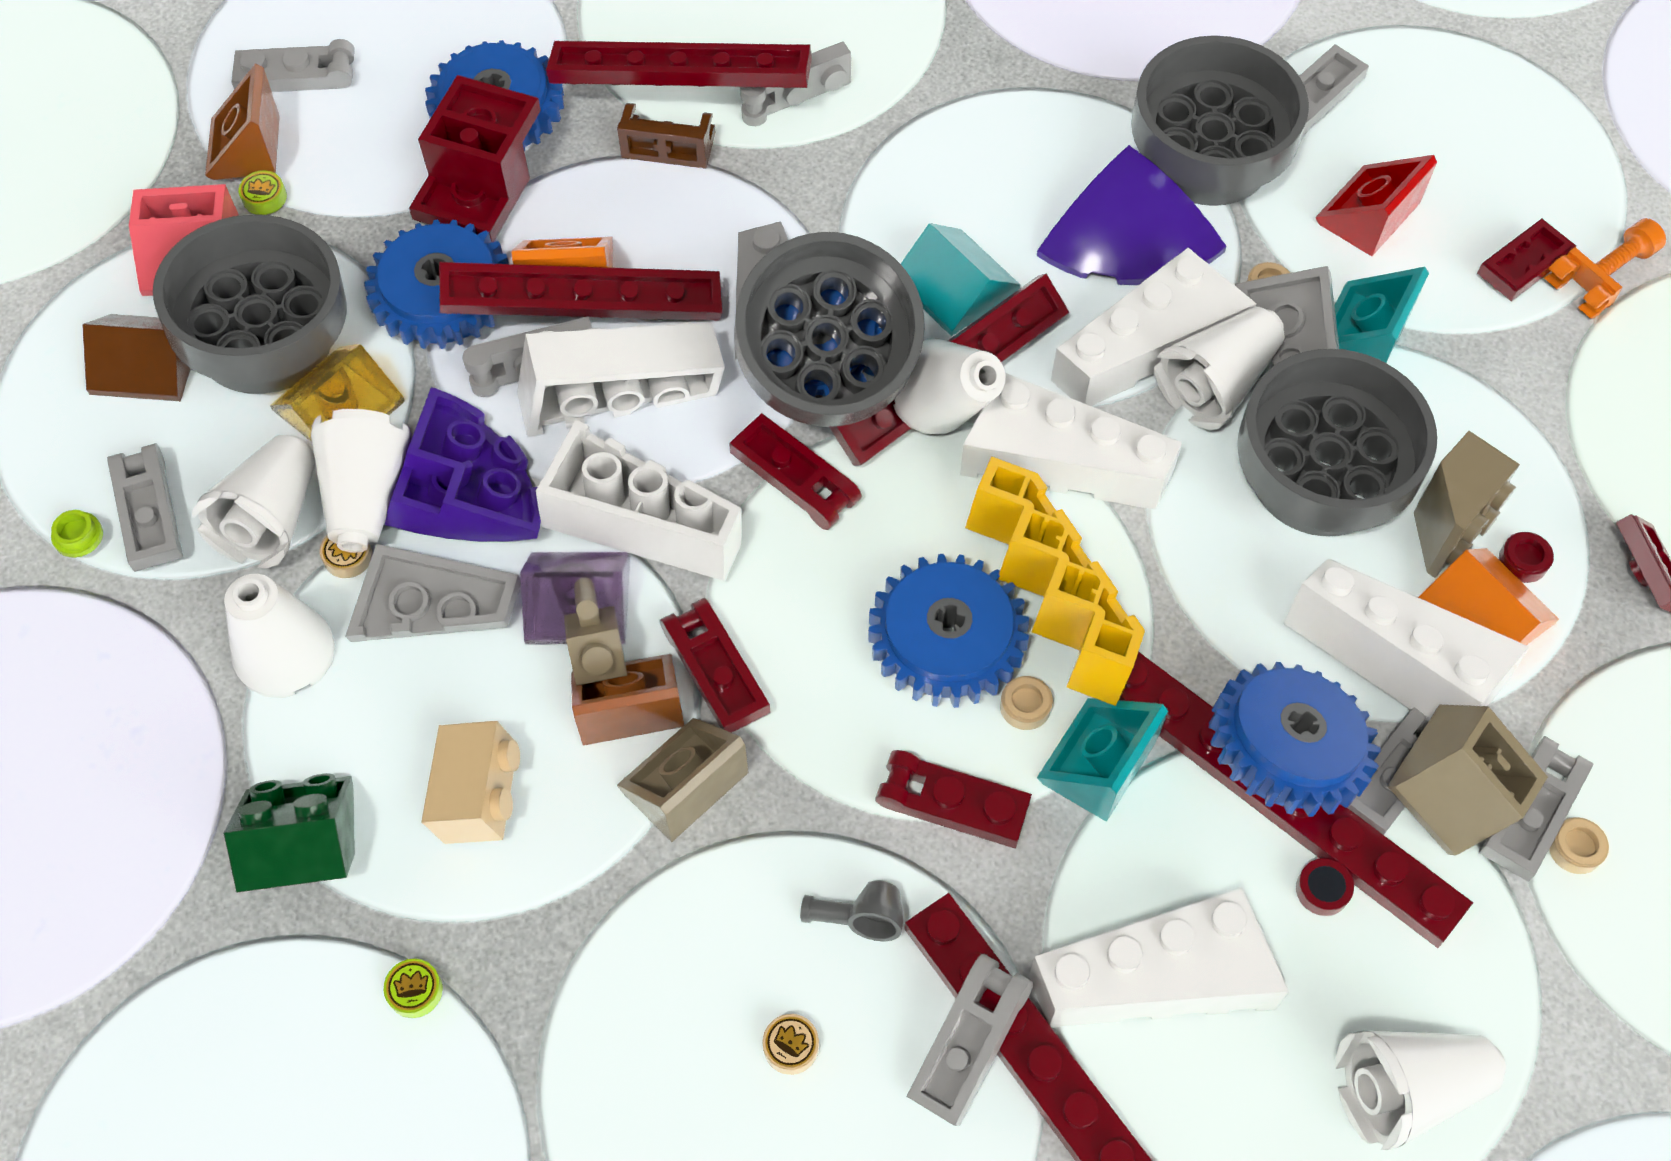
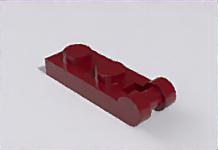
(794, 470)
(716, 667)
(954, 799)

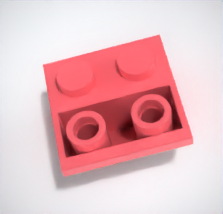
(165, 217)

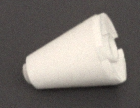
(1219, 365)
(948, 386)
(357, 473)
(258, 503)
(275, 637)
(1413, 1081)

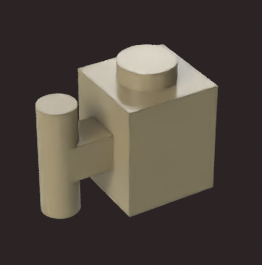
(593, 638)

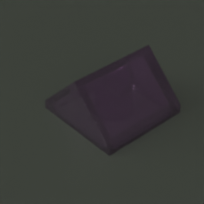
(550, 594)

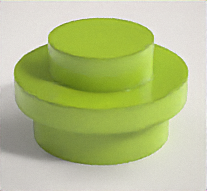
(76, 533)

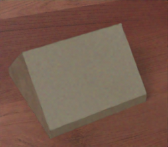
(686, 776)

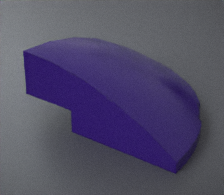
(1129, 224)
(463, 478)

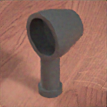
(873, 915)

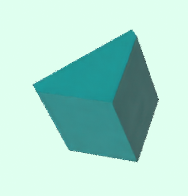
(956, 277)
(1376, 309)
(1103, 753)

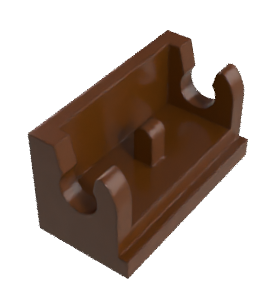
(665, 140)

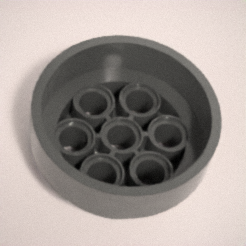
(1219, 116)
(873, 289)
(251, 301)
(1378, 418)

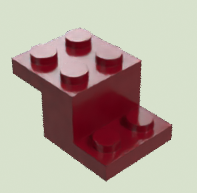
(475, 156)

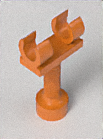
(1640, 241)

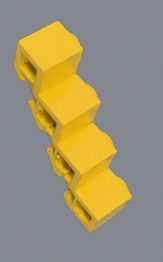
(1049, 561)

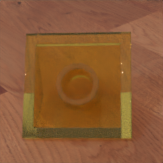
(340, 381)

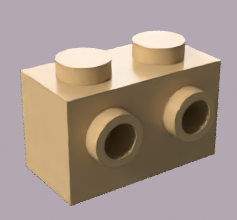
(471, 782)

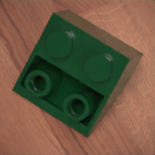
(292, 833)

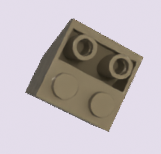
(1462, 500)
(1466, 777)

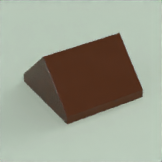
(131, 359)

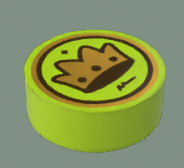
(262, 192)
(413, 988)

